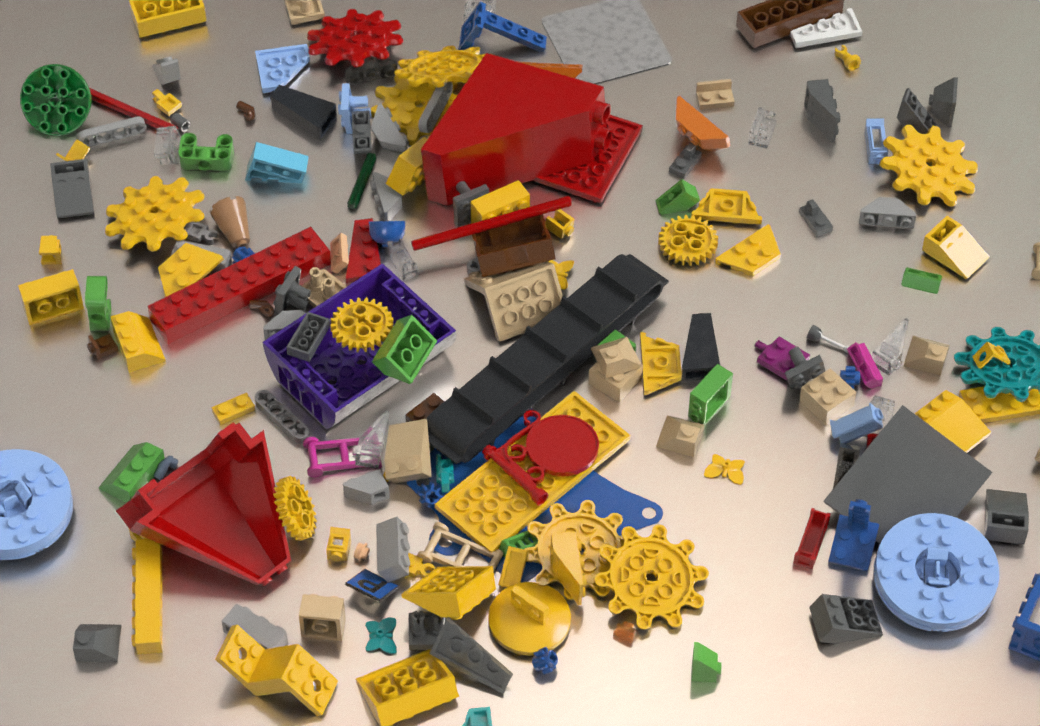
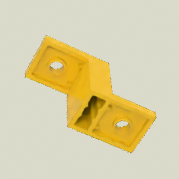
(276, 670)

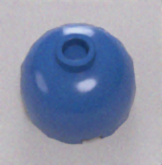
(386, 231)

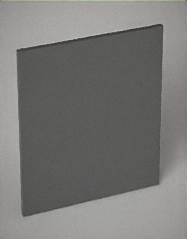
(908, 474)

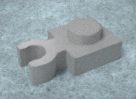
(199, 231)

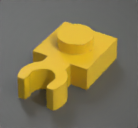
(417, 566)

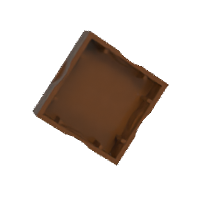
(513, 246)

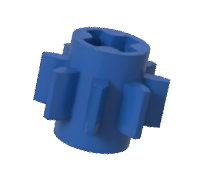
(241, 253)
(850, 376)
(426, 490)
(545, 660)

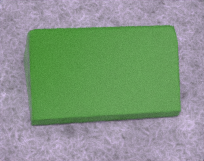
(921, 280)

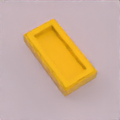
(513, 566)

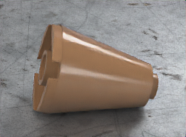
(232, 220)

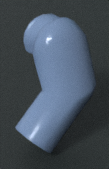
(163, 466)

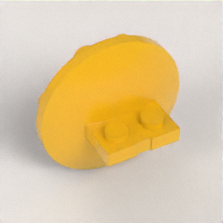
(529, 618)

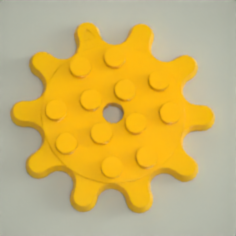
(440, 66)
(402, 104)
(942, 178)
(140, 225)
(593, 534)
(656, 557)

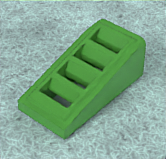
(517, 540)

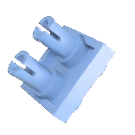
(348, 105)

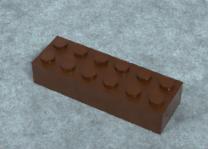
(779, 17)

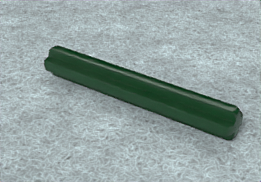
(361, 180)

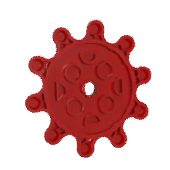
(354, 37)

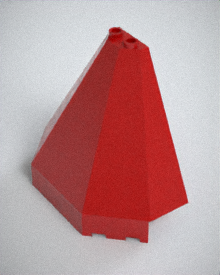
(217, 508)

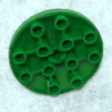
(55, 99)

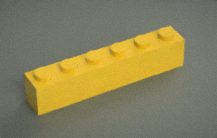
(147, 597)

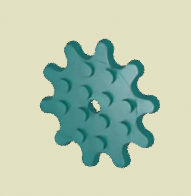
(998, 375)

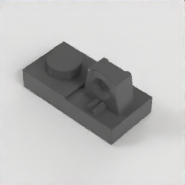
(685, 161)
(815, 218)

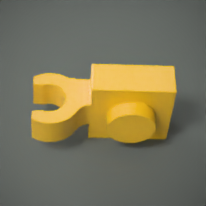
(166, 103)

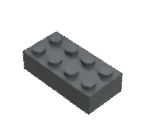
(308, 336)

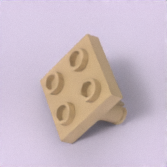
(304, 10)
(322, 286)

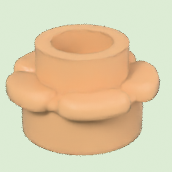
(361, 552)

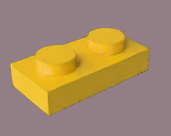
(233, 408)

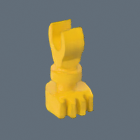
(850, 61)

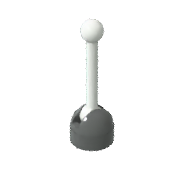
(815, 334)

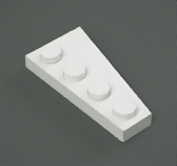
(833, 29)

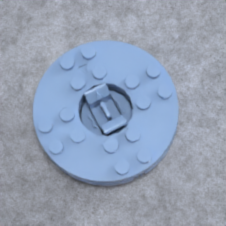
(33, 503)
(936, 572)

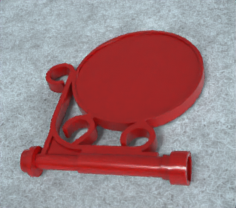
(554, 446)

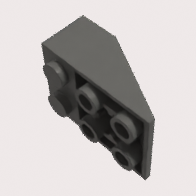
(821, 107)
(72, 188)
(1006, 516)
(844, 619)

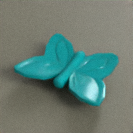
(380, 634)

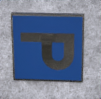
(372, 585)

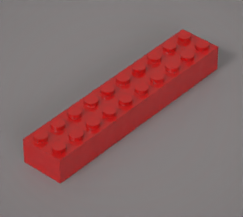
(237, 285)

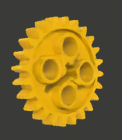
(688, 240)
(361, 324)
(295, 508)

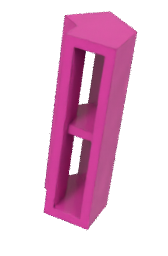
(865, 364)

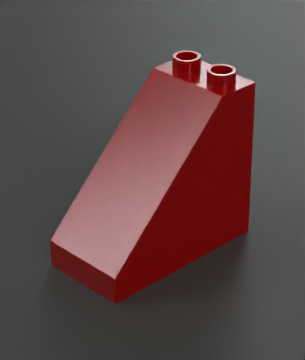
(514, 127)

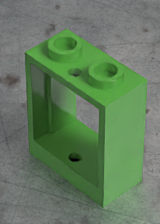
(710, 394)

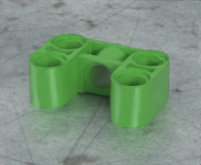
(206, 158)
(97, 303)

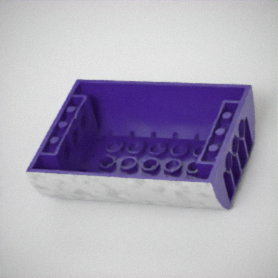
(354, 382)

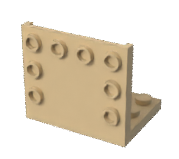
(518, 296)

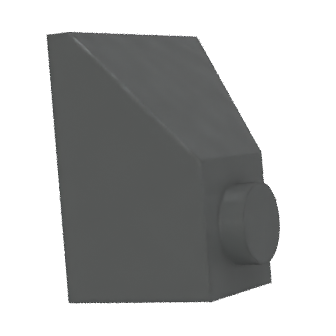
(944, 101)
(97, 642)

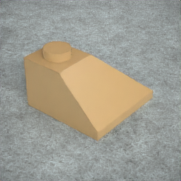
(926, 355)
(616, 357)
(680, 436)

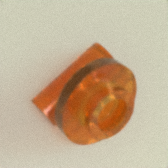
(625, 631)

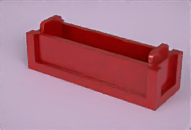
(812, 539)

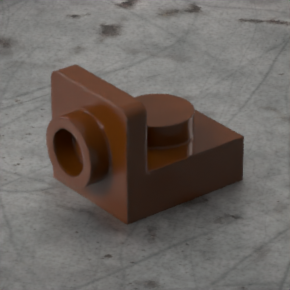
(102, 346)

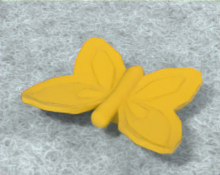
(561, 270)
(724, 466)

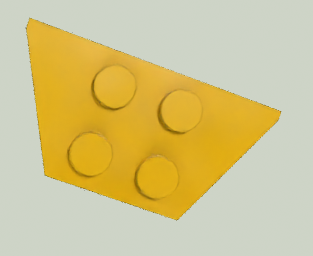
(727, 207)
(752, 253)
(187, 267)
(660, 363)

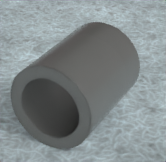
(180, 121)

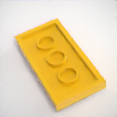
(1002, 406)

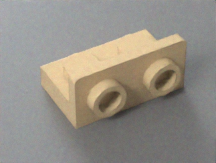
(714, 94)

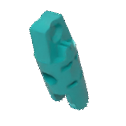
(444, 472)

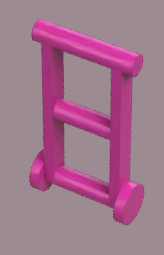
(313, 444)

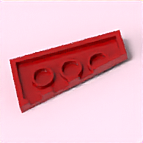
(363, 252)

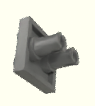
(462, 202)
(291, 292)
(804, 369)
(424, 629)

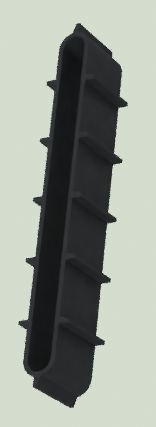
(542, 358)

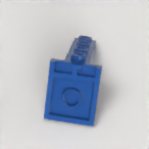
(482, 19)
(854, 537)
(1027, 634)

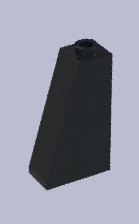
(304, 110)
(701, 348)

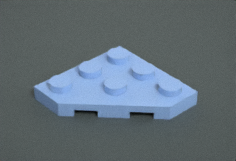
(280, 65)

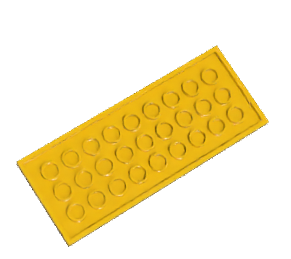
(494, 507)

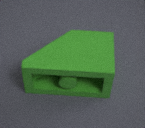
(678, 198)
(704, 664)

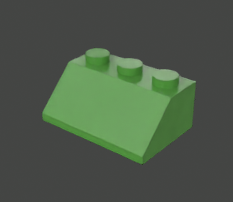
(404, 350)
(133, 471)

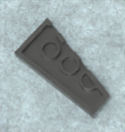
(467, 655)

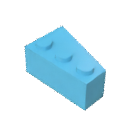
(276, 163)

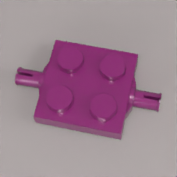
(776, 356)

